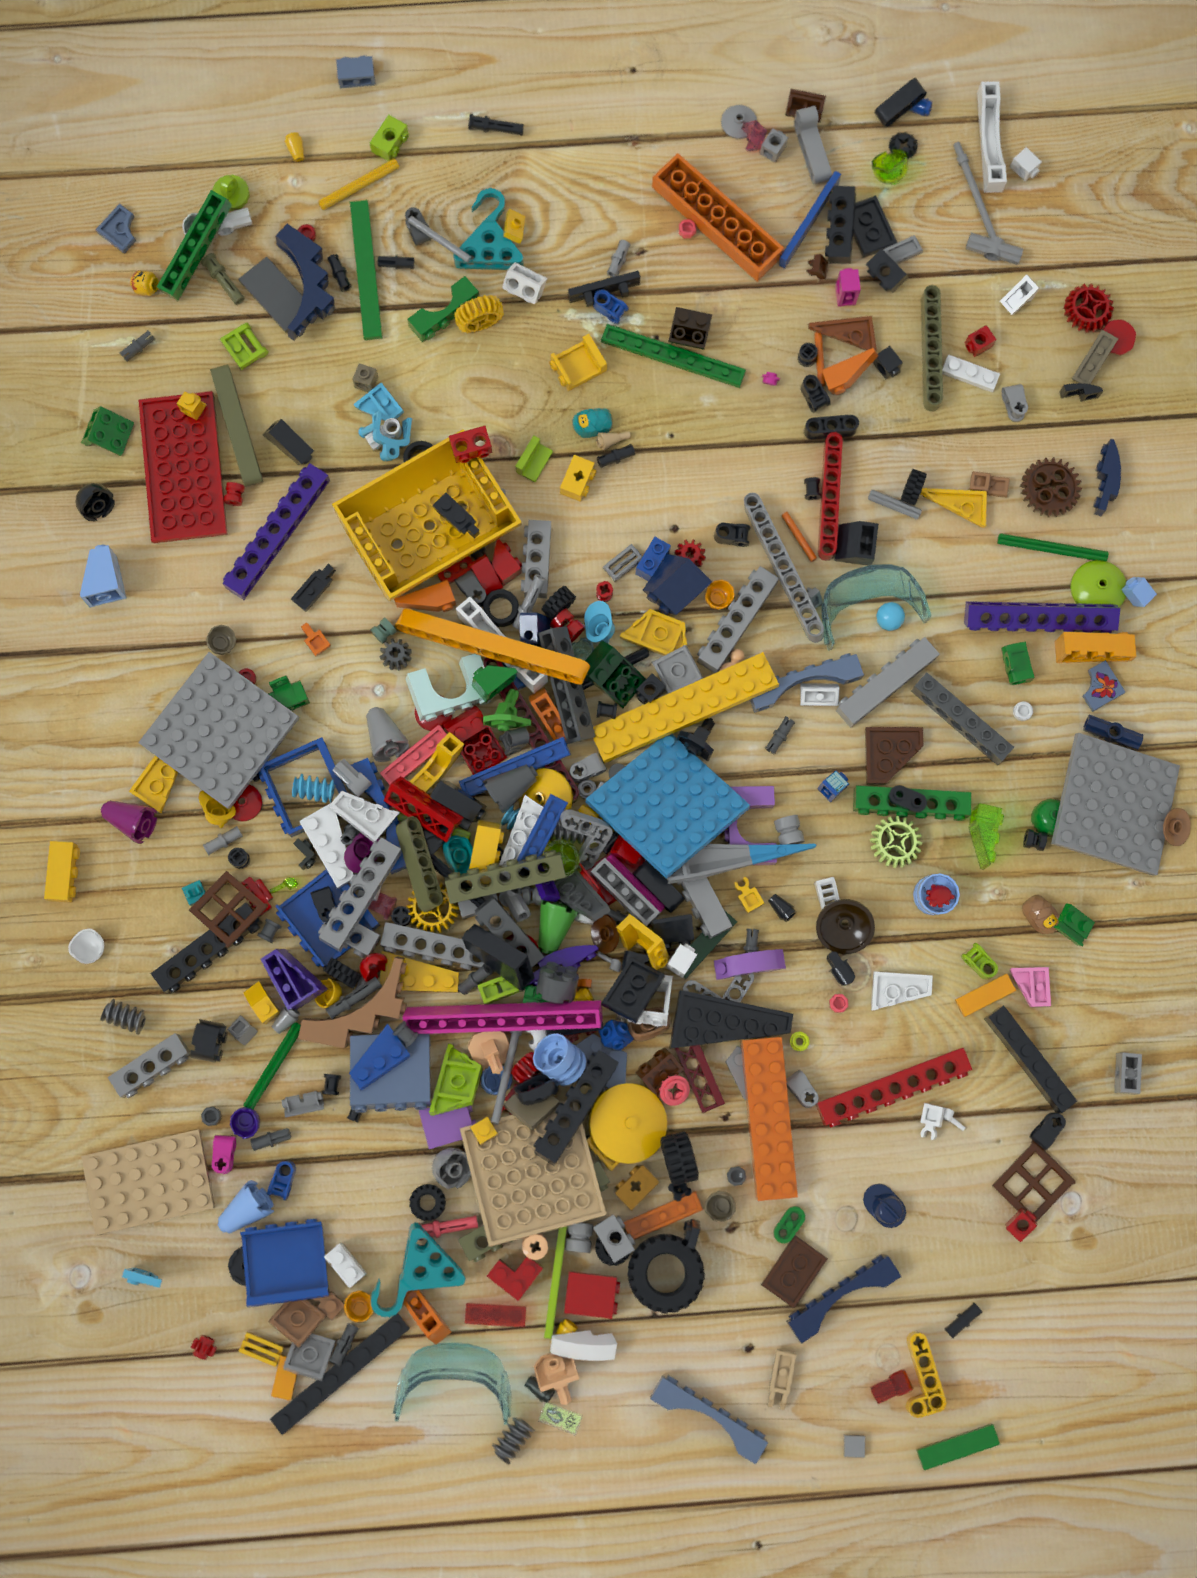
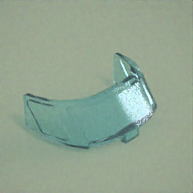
(870, 583)
(455, 1362)

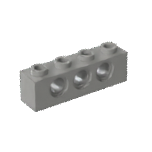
(542, 530)
(625, 892)
(121, 1078)

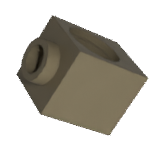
(365, 378)

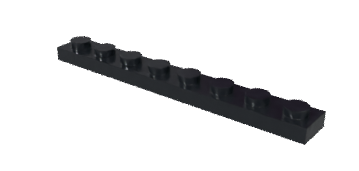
(338, 1375)

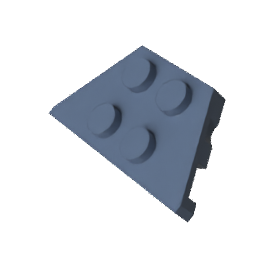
(592, 1045)

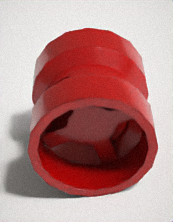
(234, 494)

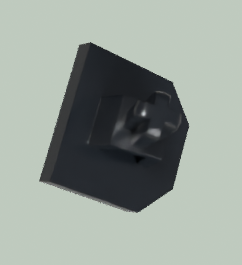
(696, 742)

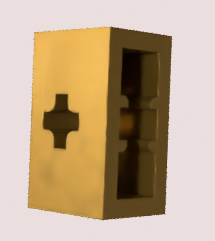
(647, 1183)

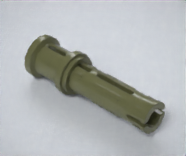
(218, 272)

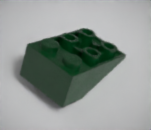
(613, 674)

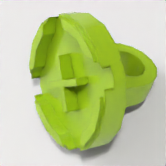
(233, 189)

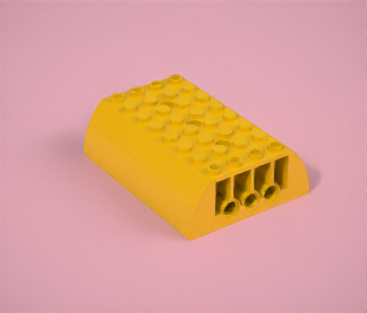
(401, 505)

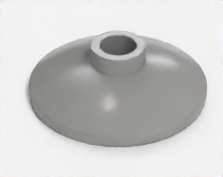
(731, 125)

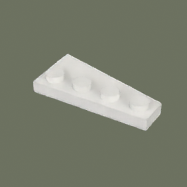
(523, 825)
(325, 835)

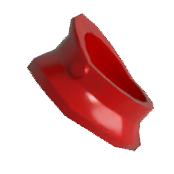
(1124, 332)

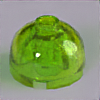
(890, 167)
(569, 855)

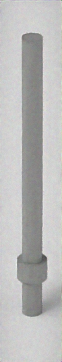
(963, 160)
(505, 1076)

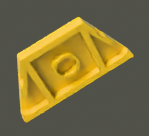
(656, 633)

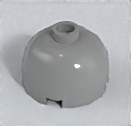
(451, 1168)

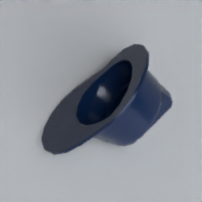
(884, 1205)

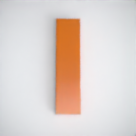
(663, 1216)

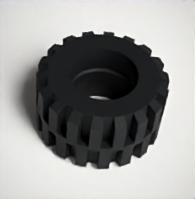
(679, 1158)

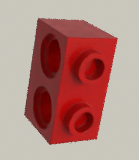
(469, 439)

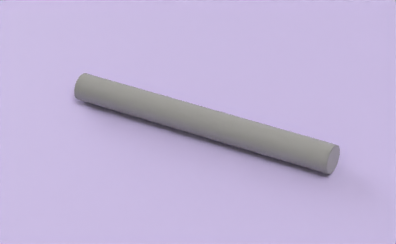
(438, 238)

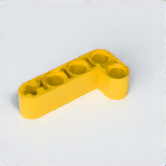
(922, 1373)

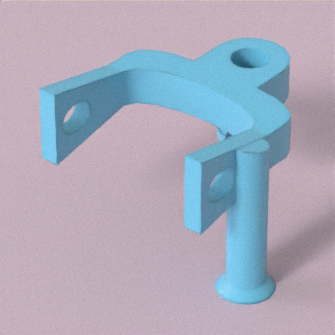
(390, 446)

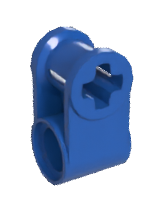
(612, 309)
(282, 1181)

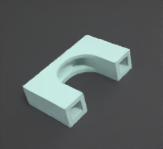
(431, 705)

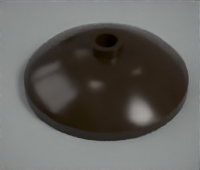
(845, 937)

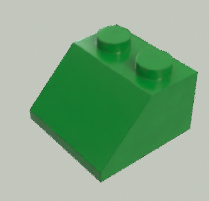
(492, 680)

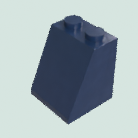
(675, 584)

